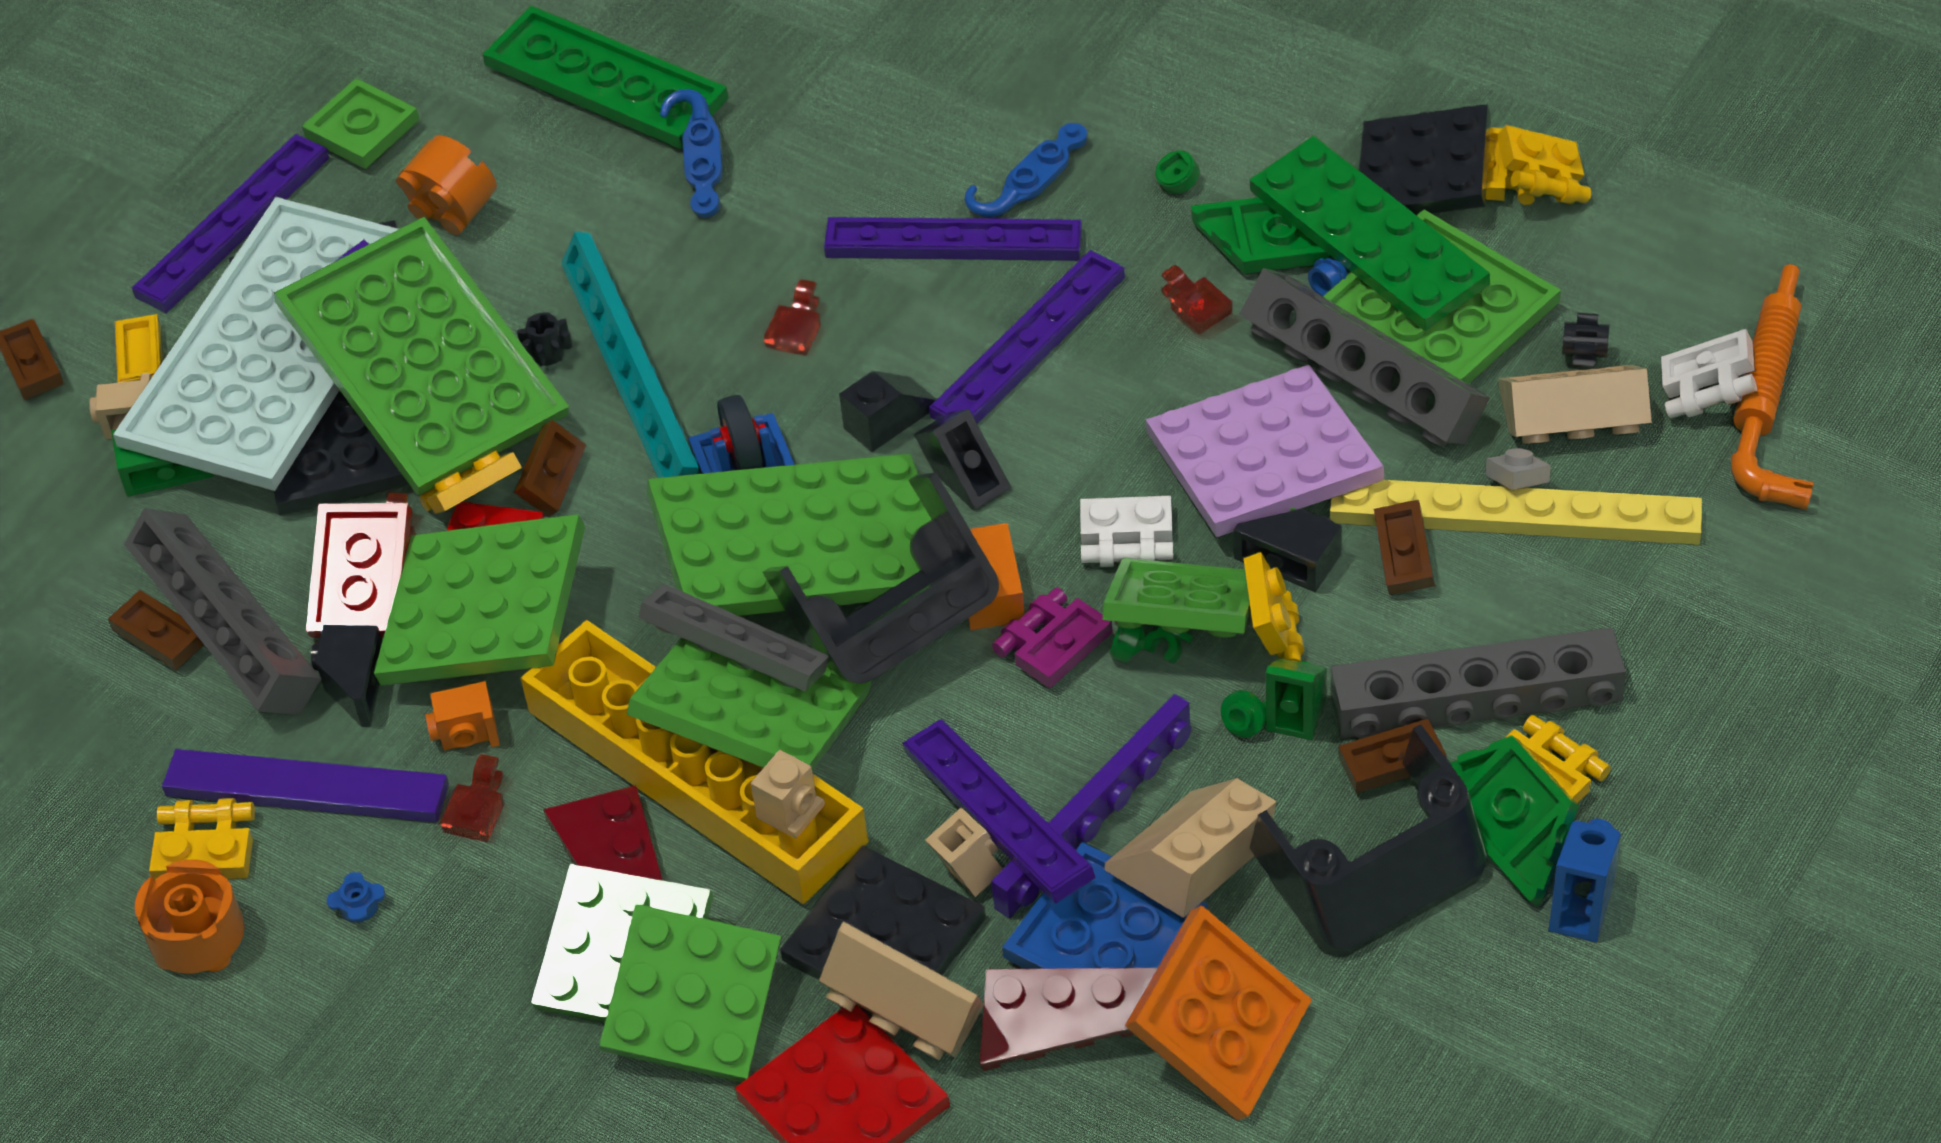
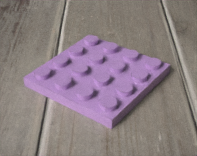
(1264, 449)

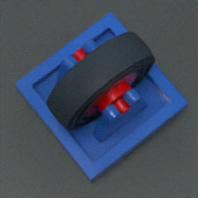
(740, 440)

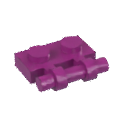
(1061, 644)

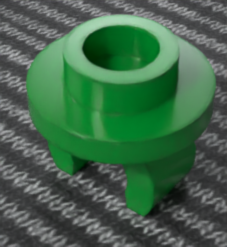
(1175, 647)
(1243, 713)

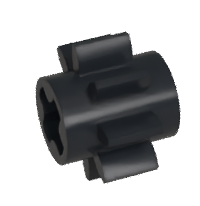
(545, 338)
(1585, 339)

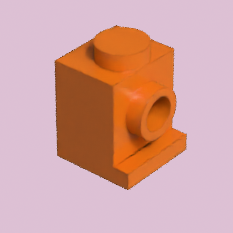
(462, 717)

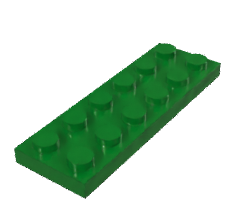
(599, 74)
(1370, 232)

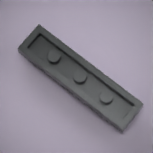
(733, 637)

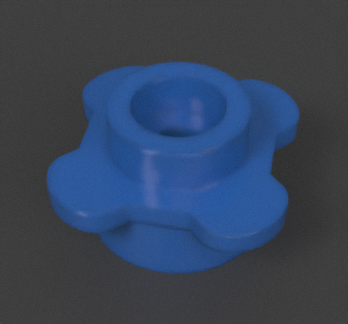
(358, 908)

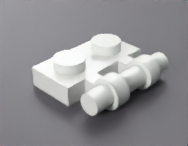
(1705, 365)
(1126, 529)

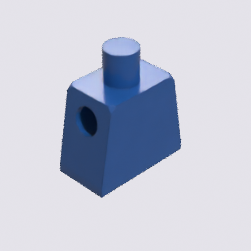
(1589, 856)

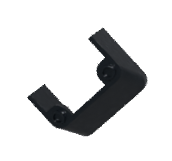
(948, 589)
(1366, 898)

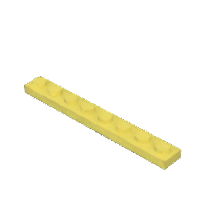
(1530, 511)

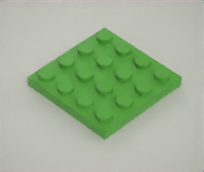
(1476, 330)
(480, 600)
(744, 709)

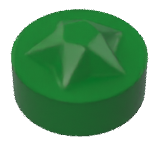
(1177, 172)
(1127, 643)

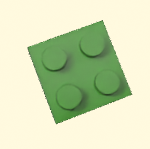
(360, 123)

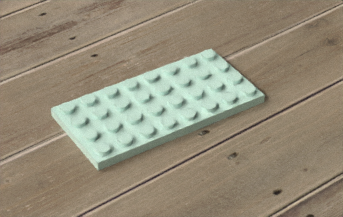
(240, 379)

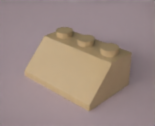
(1576, 402)
(1193, 845)
(899, 993)

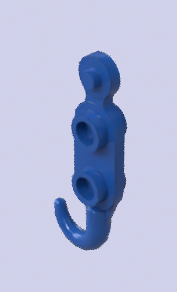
(701, 151)
(1032, 173)

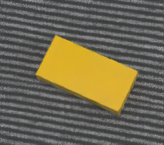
(138, 347)

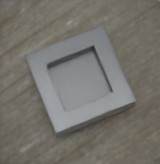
(1518, 469)

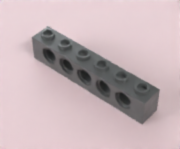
(1456, 402)
(222, 612)
(1478, 683)

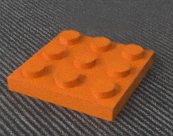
(1218, 1013)

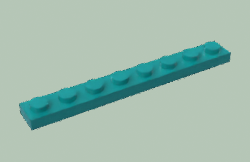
(627, 359)

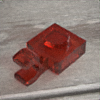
(1195, 303)
(795, 326)
(476, 807)

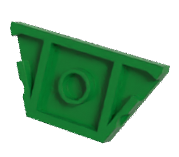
(1255, 235)
(1518, 812)

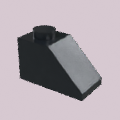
(882, 407)
(962, 458)
(1294, 542)
(347, 667)

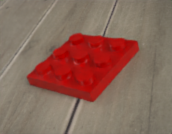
(843, 1087)

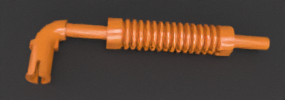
(1757, 410)

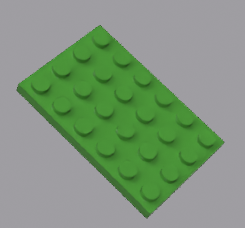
(421, 354)
(831, 522)

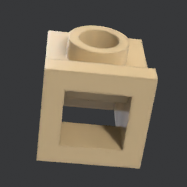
(114, 402)
(786, 794)
(966, 851)

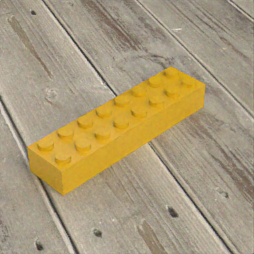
(710, 790)

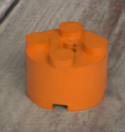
(446, 184)
(190, 917)

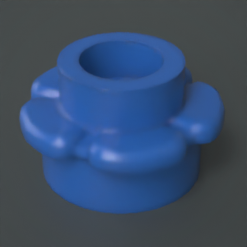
(1326, 275)

